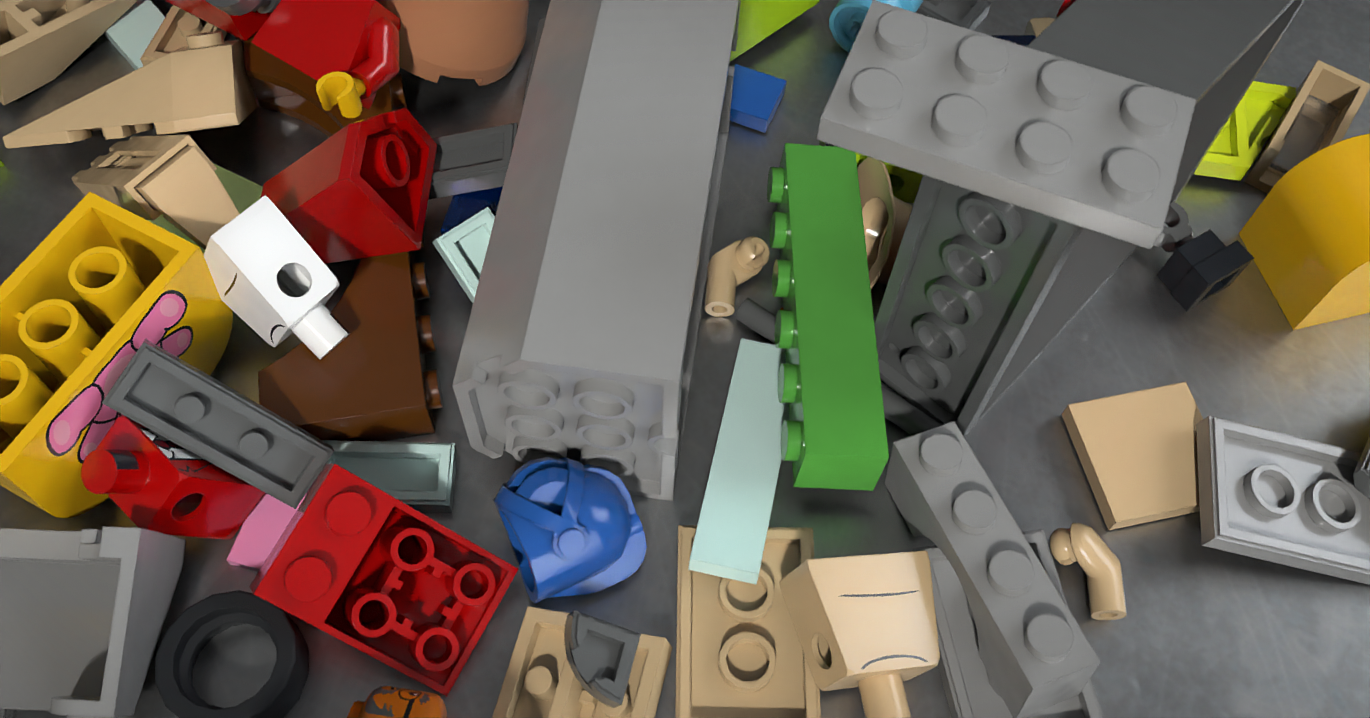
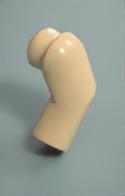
(729, 270)
(1099, 563)

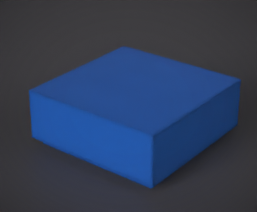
(755, 98)

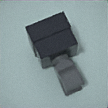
(1198, 264)

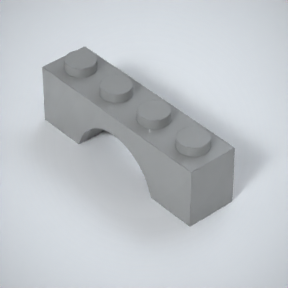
(1019, 616)

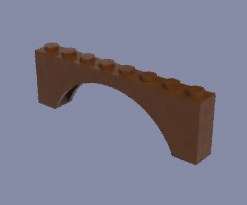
(378, 375)

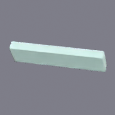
(743, 469)

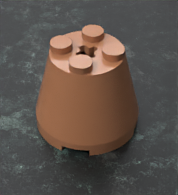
(460, 37)

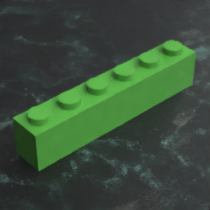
(826, 322)

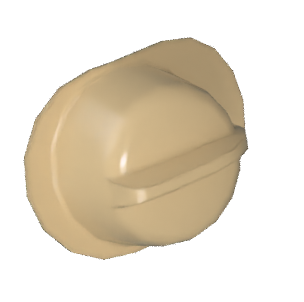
(883, 219)

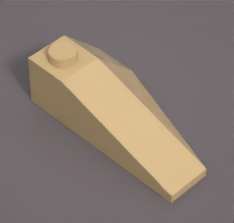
(179, 93)

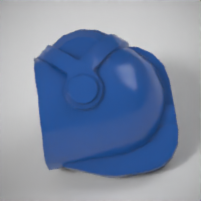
(570, 527)

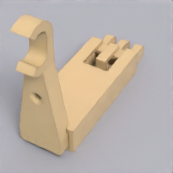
(164, 178)

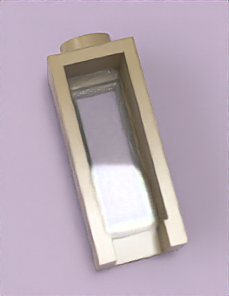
(1311, 122)

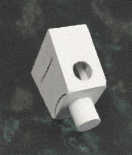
(274, 279)

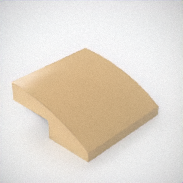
(544, 686)

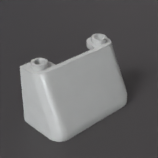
(82, 616)

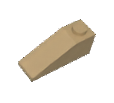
(46, 37)

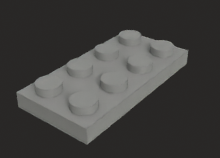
(1010, 123)

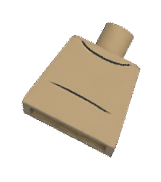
(866, 624)

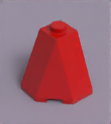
(360, 189)

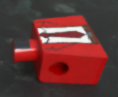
(166, 484)

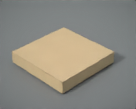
(1139, 453)

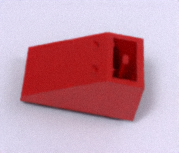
(384, 578)

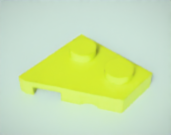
(1246, 131)

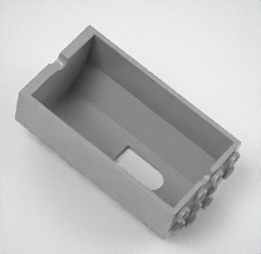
(603, 241)

